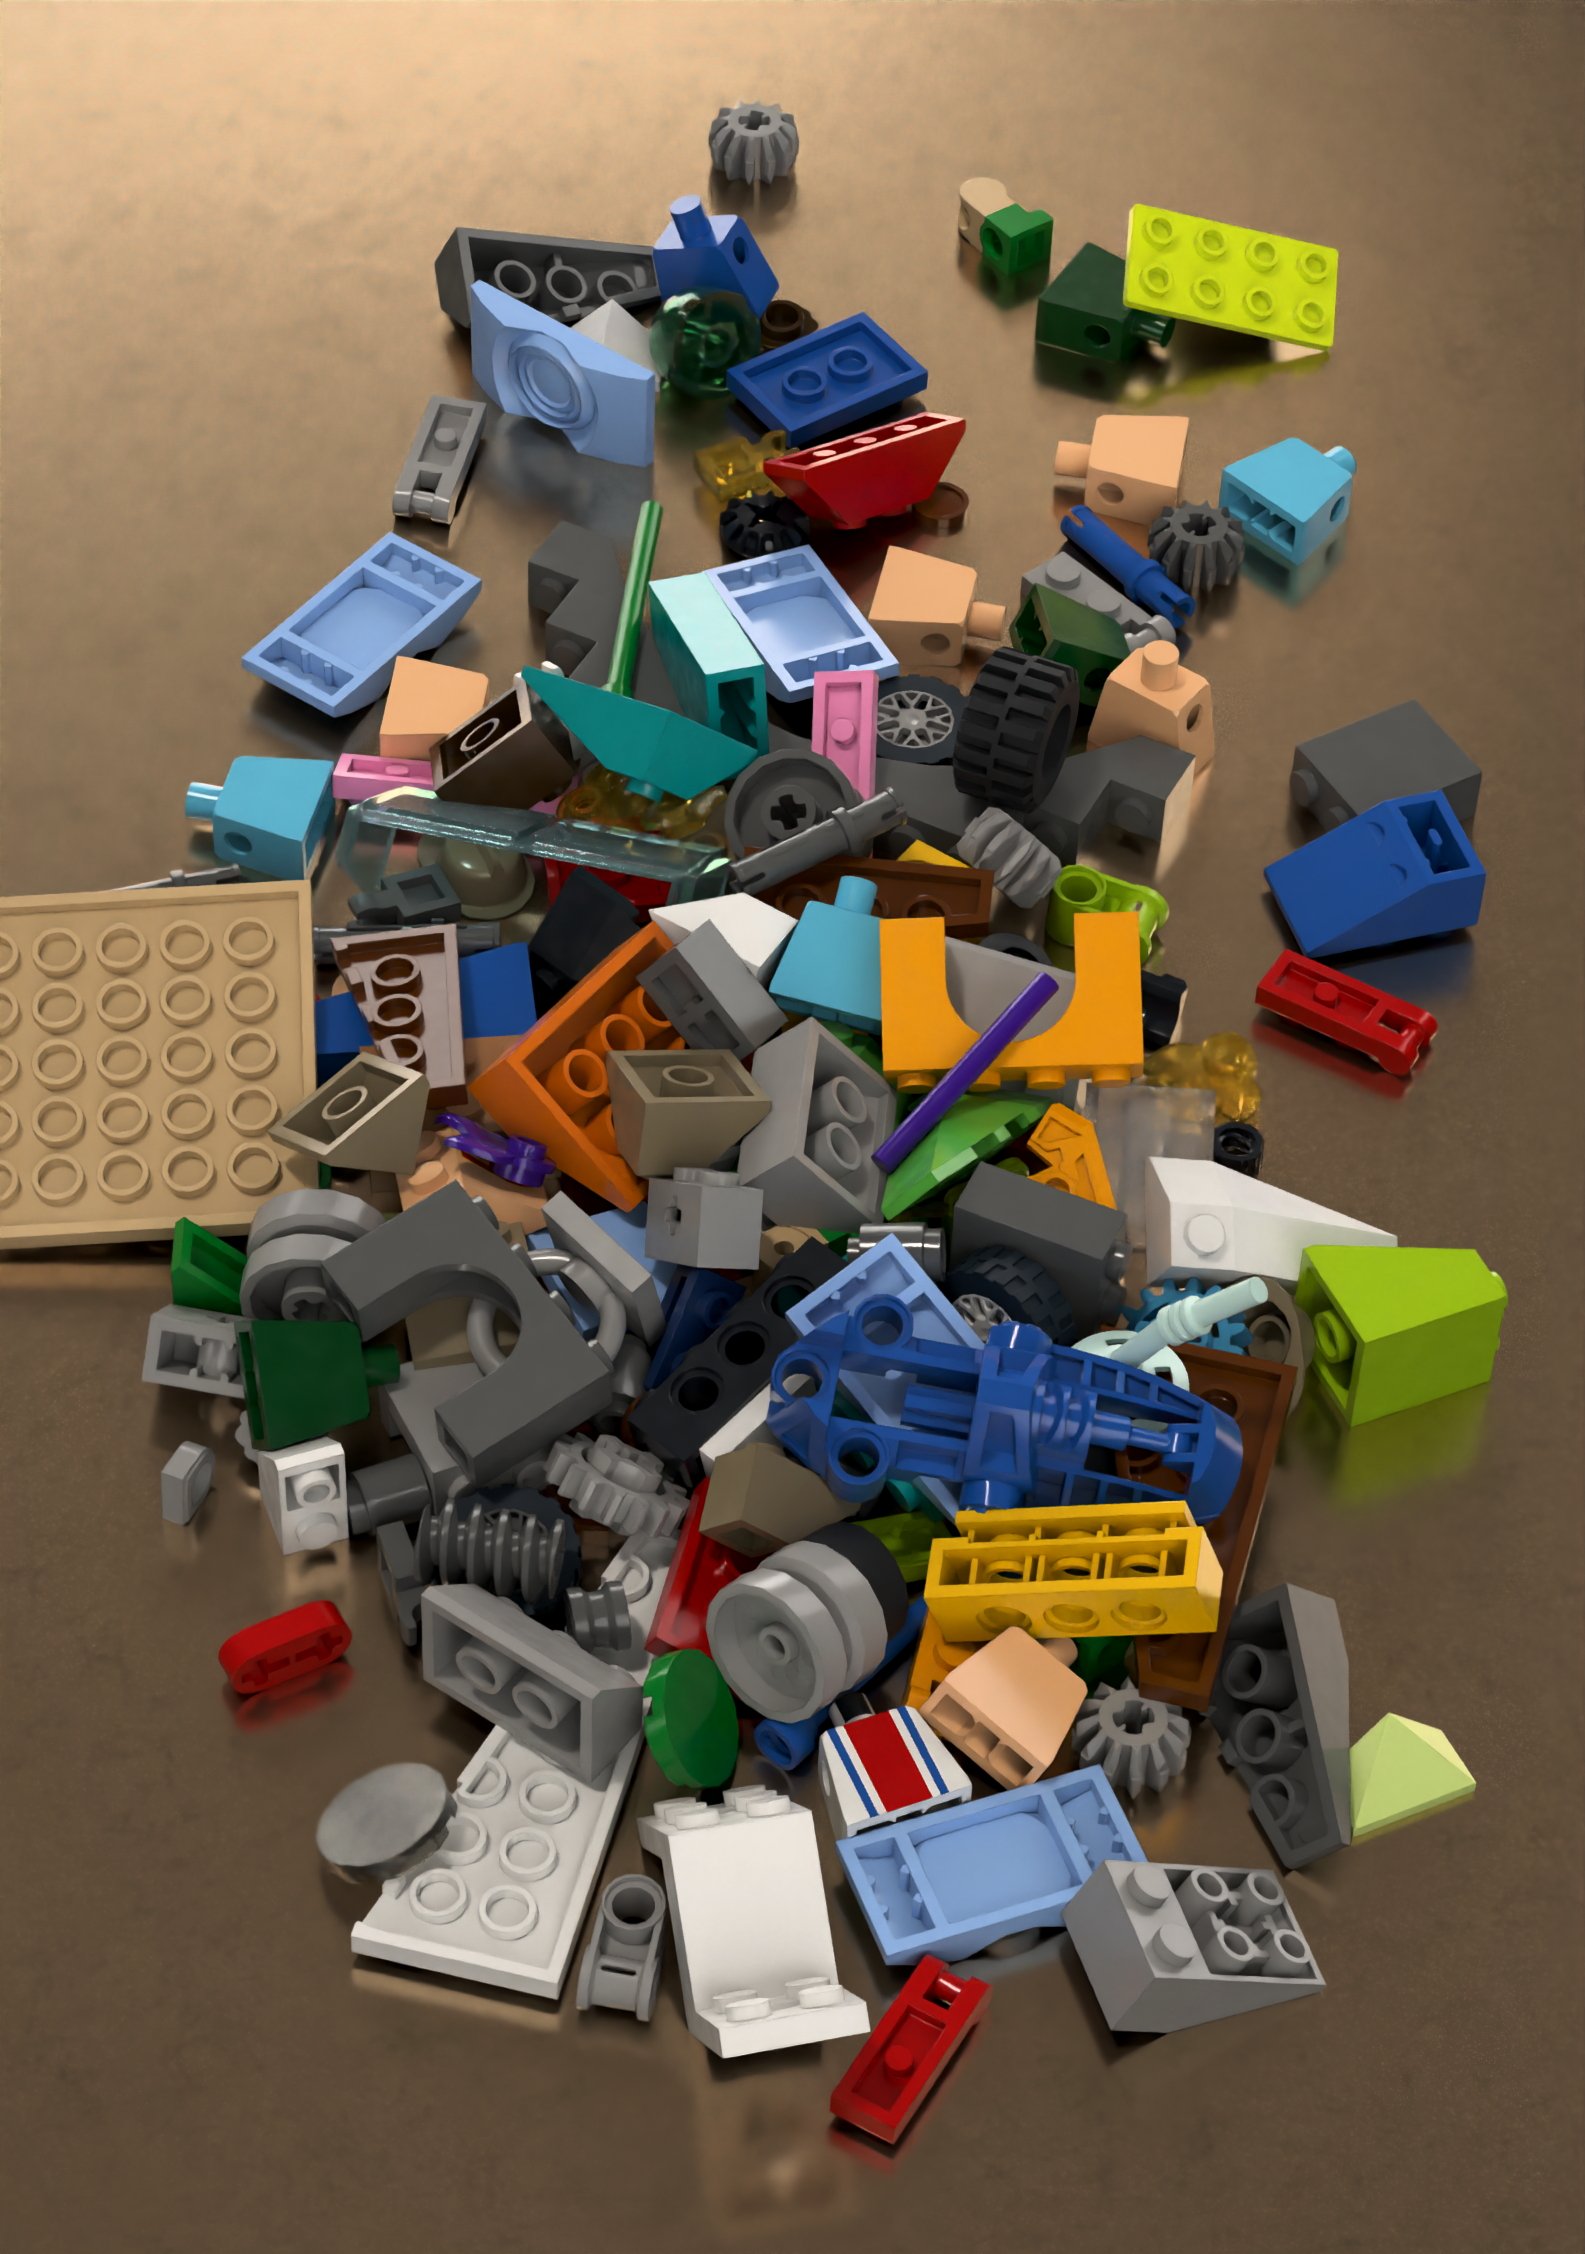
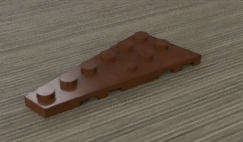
(1257, 1394)

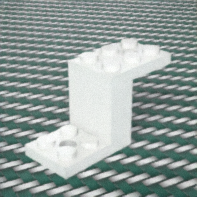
(750, 1922)

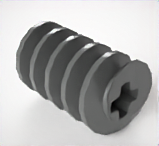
(489, 1552)

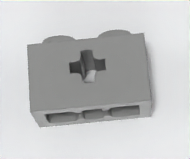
(704, 1220)
(194, 1350)

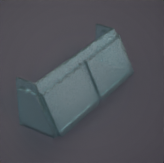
(370, 828)

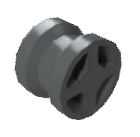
(598, 1616)

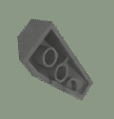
(545, 272)
(1287, 1719)

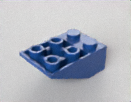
(1381, 878)

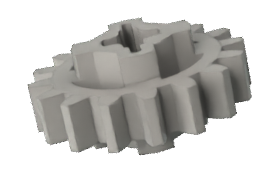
(616, 1485)

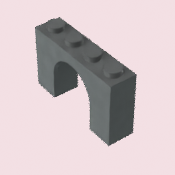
(454, 1250)

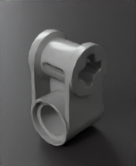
(624, 1958)

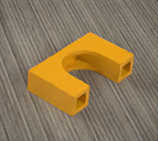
(1093, 1039)

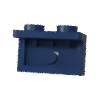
(693, 1309)

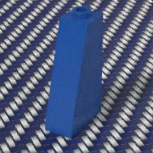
(494, 1000)

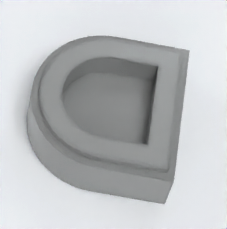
(186, 1481)

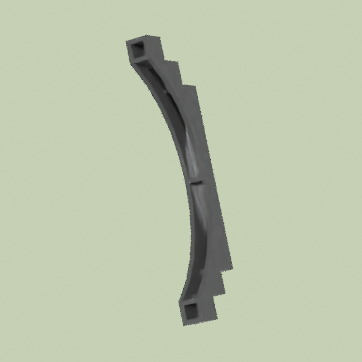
(1126, 784)

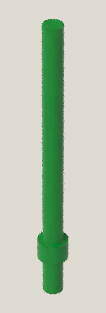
(634, 599)

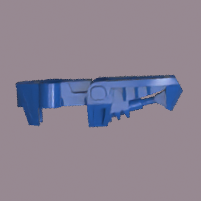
(1023, 1427)

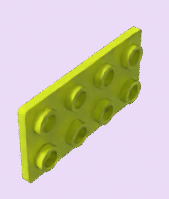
(1230, 277)

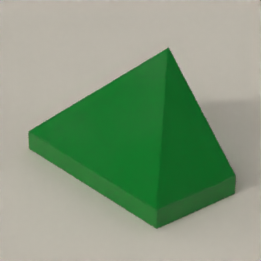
(205, 1270)

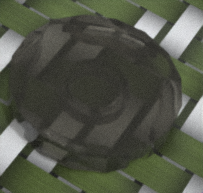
(386, 1822)

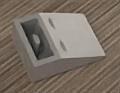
(1187, 1943)

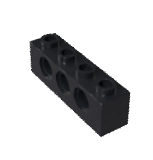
(713, 1372)

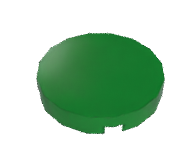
(692, 1720)

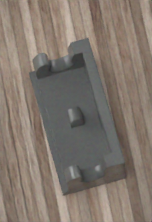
(712, 994)

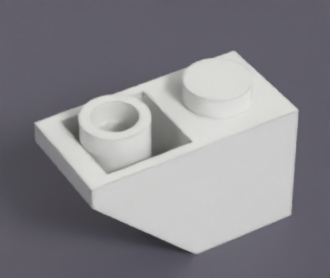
(305, 1493)

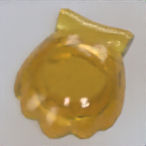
(681, 817)

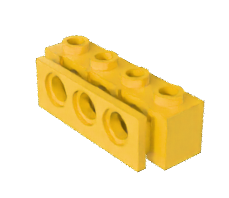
(1049, 1603)

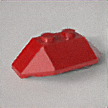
(870, 470)

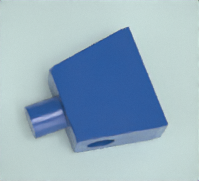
(713, 253)

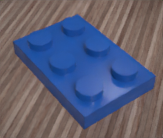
(827, 379)

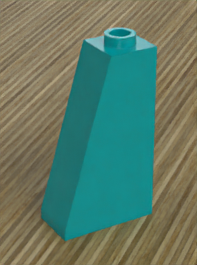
(709, 660)

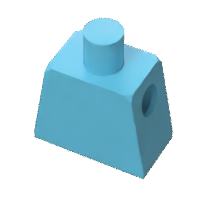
(1290, 495)
(268, 813)
(835, 961)

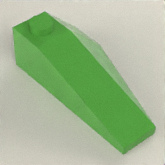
(968, 1133)

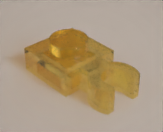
(738, 466)

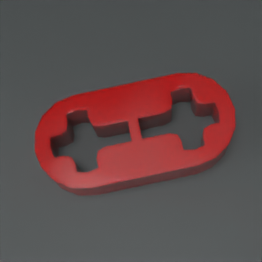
(284, 1646)

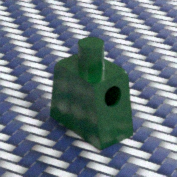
(1087, 311)
(1070, 635)
(307, 1377)

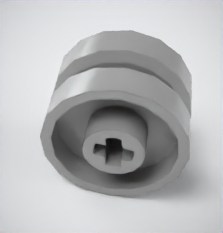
(287, 1249)
(796, 1631)

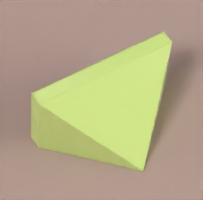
(1402, 1771)

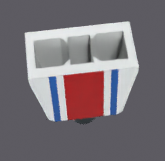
(884, 1768)

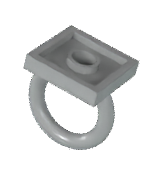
(594, 1273)

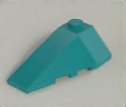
(642, 740)

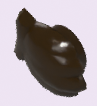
(785, 323)

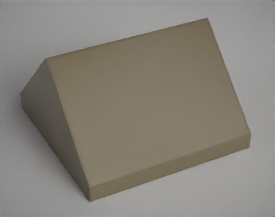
(361, 1118)

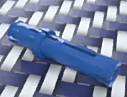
(1142, 578)

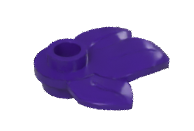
(513, 1157)

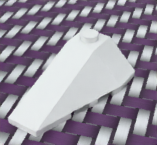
(1232, 1226)

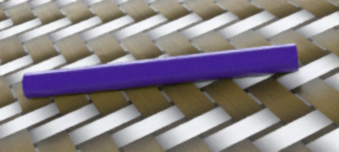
(965, 1073)

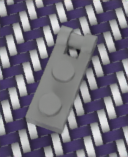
(440, 458)
(1080, 584)

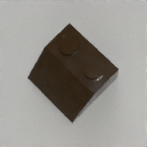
(505, 755)

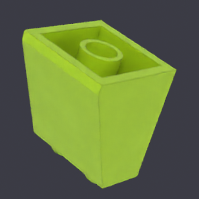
(1399, 1324)

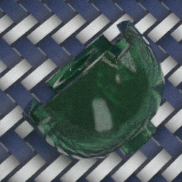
(701, 337)

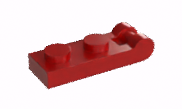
(1347, 1010)
(909, 2049)

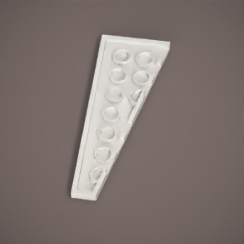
(525, 1838)

